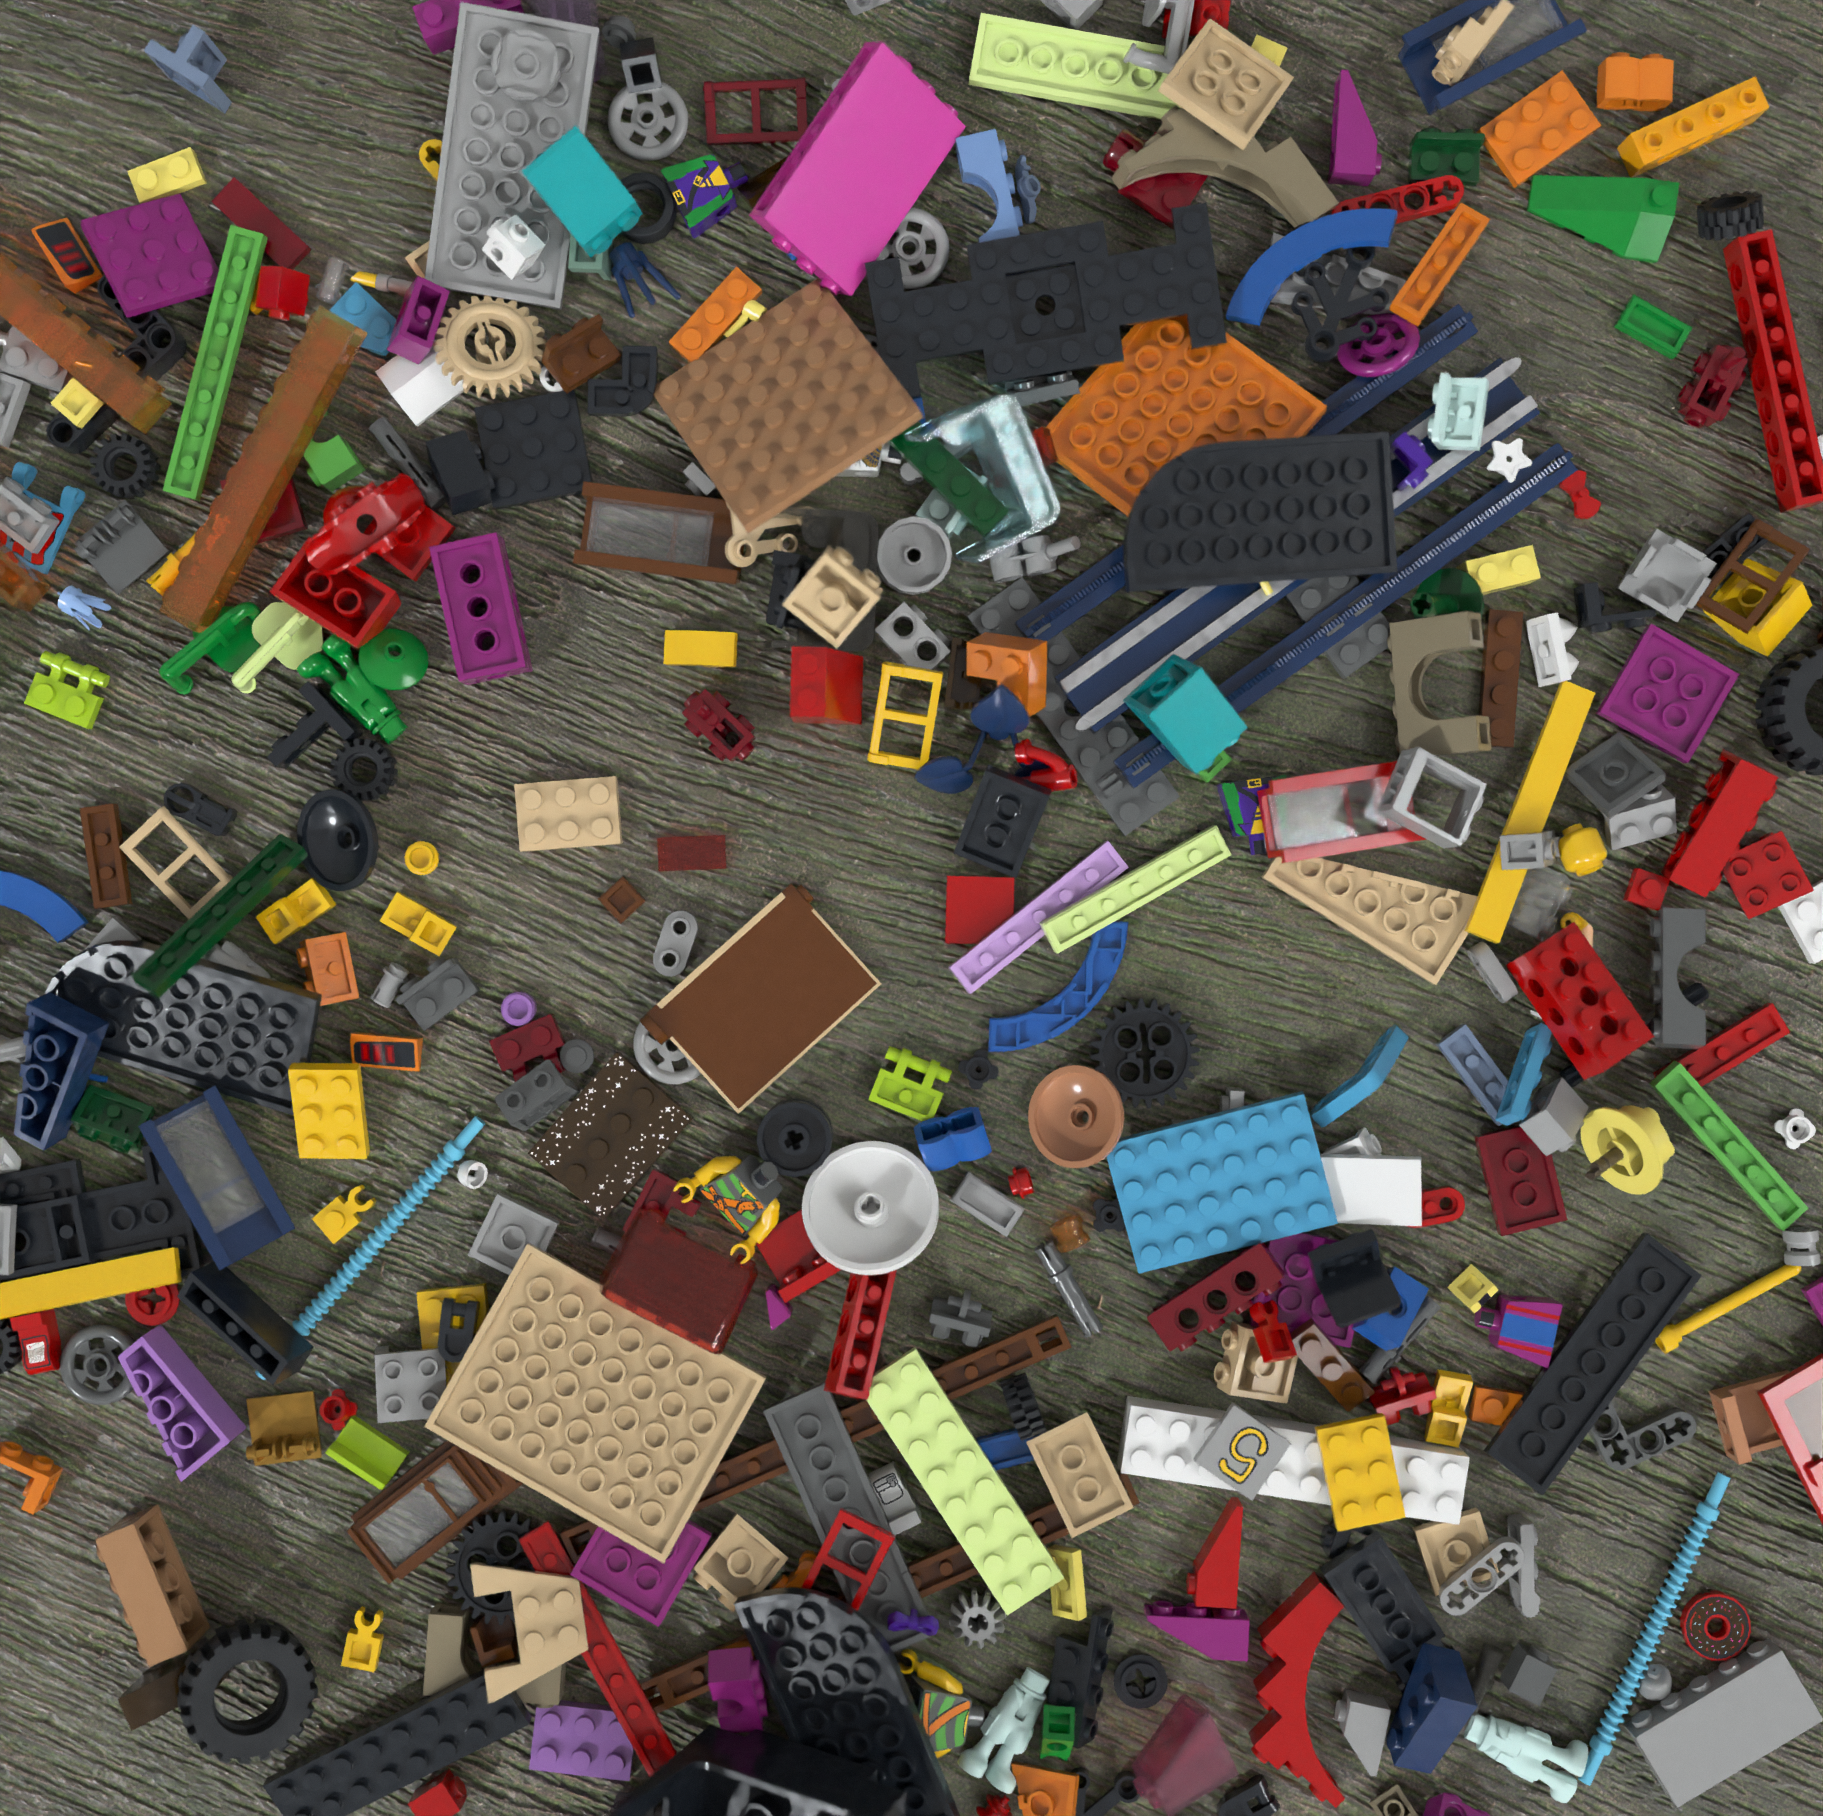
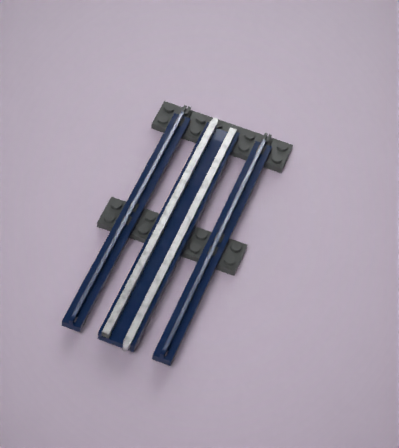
(1337, 612)

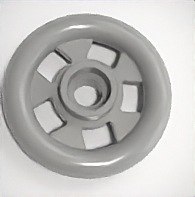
(651, 148)
(933, 263)
(664, 1071)

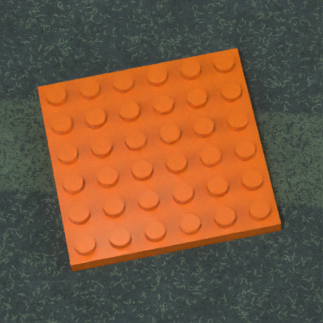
(1171, 401)

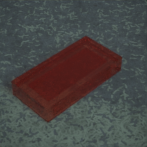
(692, 853)

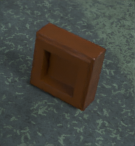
(622, 899)

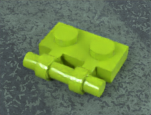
(64, 700)
(905, 1094)

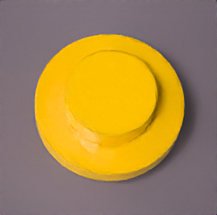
(421, 858)

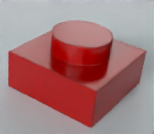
(1646, 889)

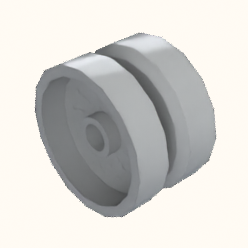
(934, 557)

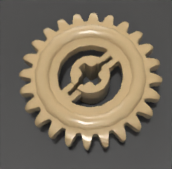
(486, 371)

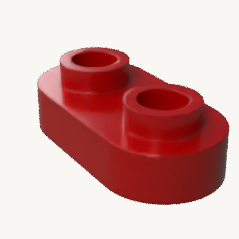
(1431, 1210)

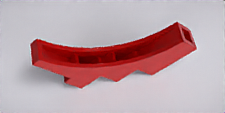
(1291, 1640)

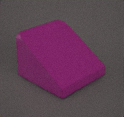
(777, 1308)

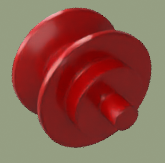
(996, 1806)

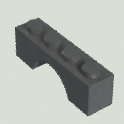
(1676, 1019)

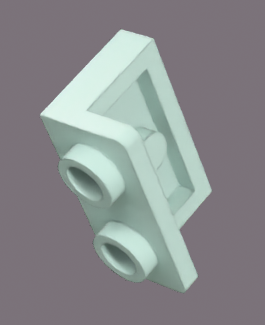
(1458, 412)

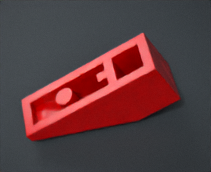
(1217, 1563)

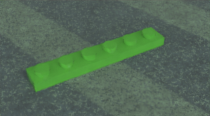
(1728, 1145)

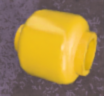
(1581, 850)

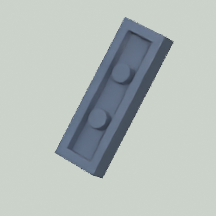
(1475, 1068)

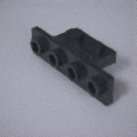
(1079, 1673)

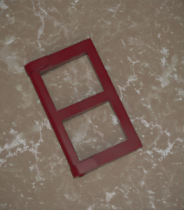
(755, 87)

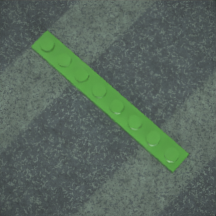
(215, 363)

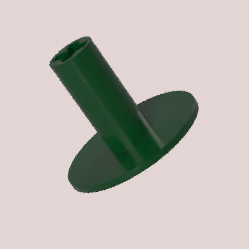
(1447, 593)

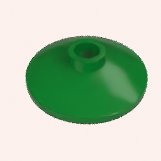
(394, 671)

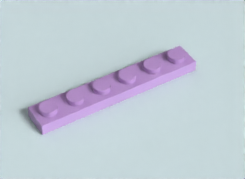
(1023, 927)

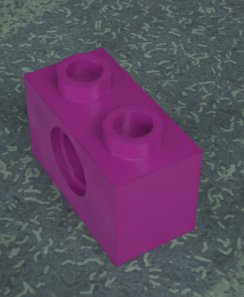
(418, 320)

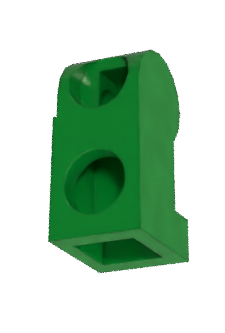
(1057, 1732)

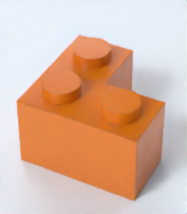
(1015, 663)

